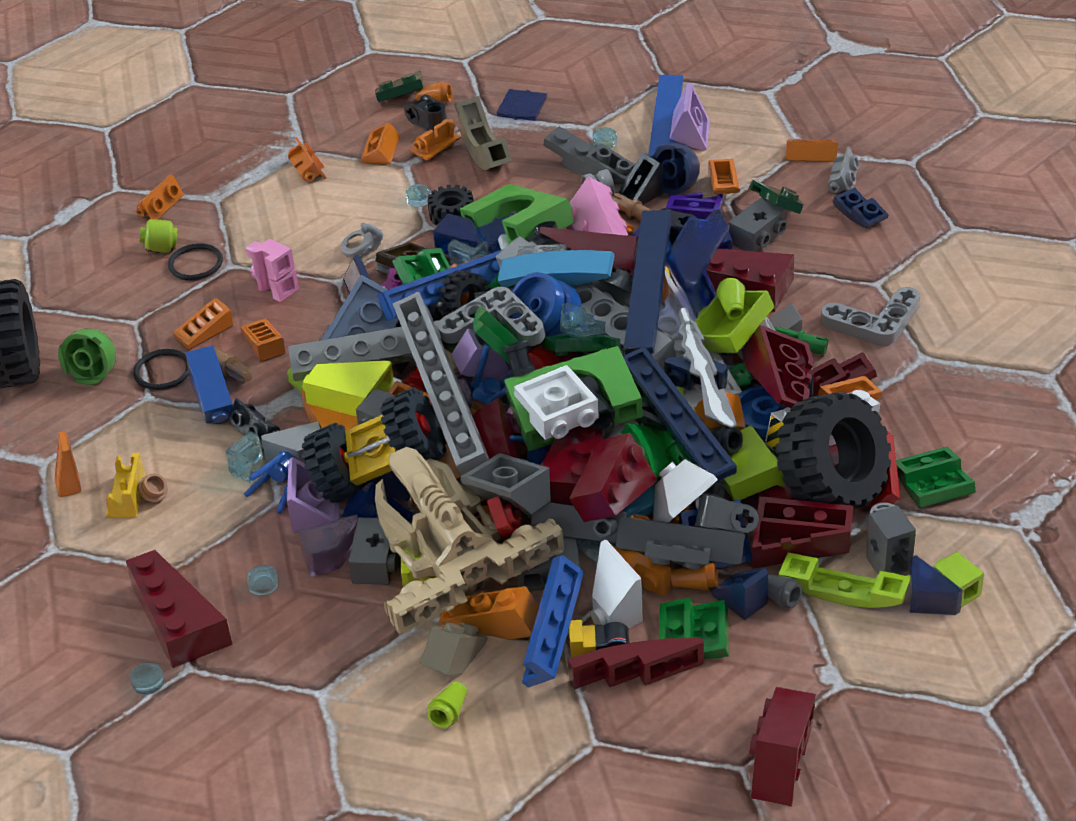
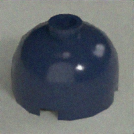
(680, 167)

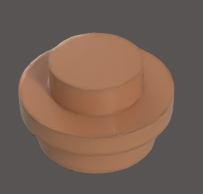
(153, 487)

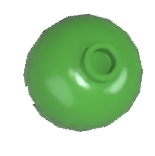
(87, 355)

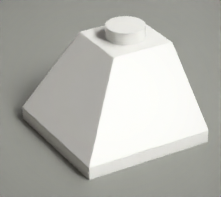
(679, 488)
(616, 590)

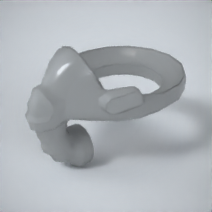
(372, 240)

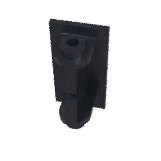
(247, 419)

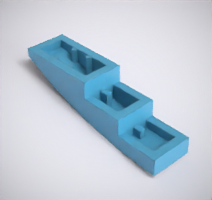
(569, 266)

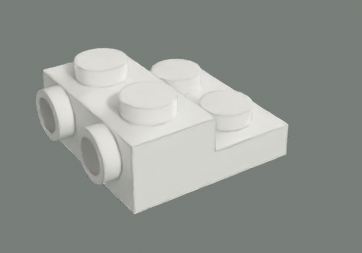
(557, 402)

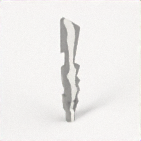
(714, 400)

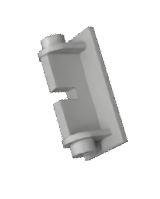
(843, 172)

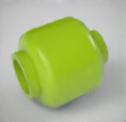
(158, 236)

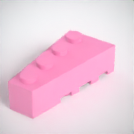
(595, 210)

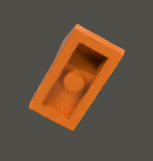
(653, 576)

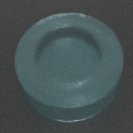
(605, 136)
(417, 195)
(262, 580)
(147, 678)

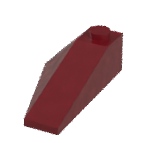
(779, 364)

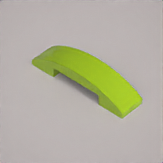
(843, 587)

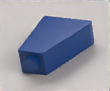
(209, 384)

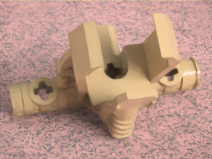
(451, 542)

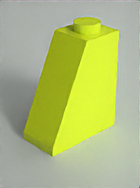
(346, 385)

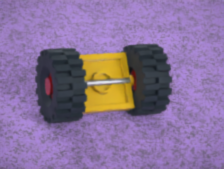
(347, 459)

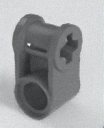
(721, 515)

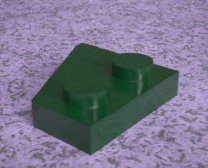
(404, 85)
(783, 198)
(565, 344)

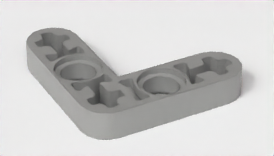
(501, 305)
(841, 318)

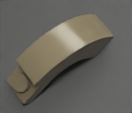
(478, 138)

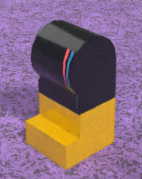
(595, 637)

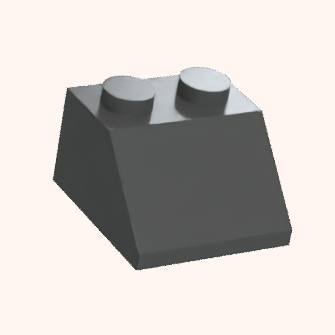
(513, 480)

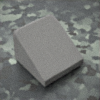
(787, 318)

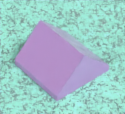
(690, 120)
(304, 502)

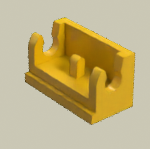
(125, 497)

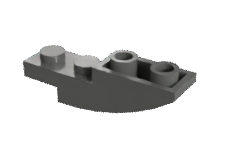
(586, 159)

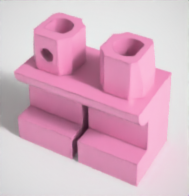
(273, 268)

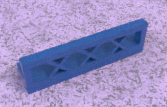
(552, 621)

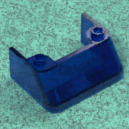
(690, 258)

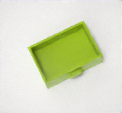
(729, 335)
(755, 468)

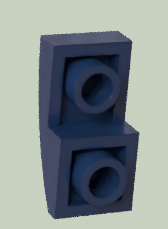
(859, 209)
(679, 373)

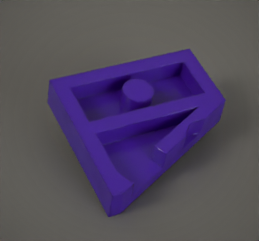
(696, 204)

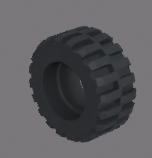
(17, 336)
(860, 447)

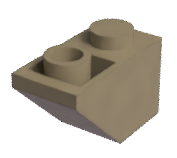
(452, 647)

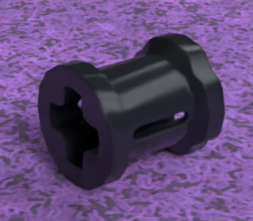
(518, 358)

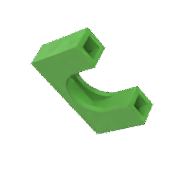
(531, 209)
(608, 371)

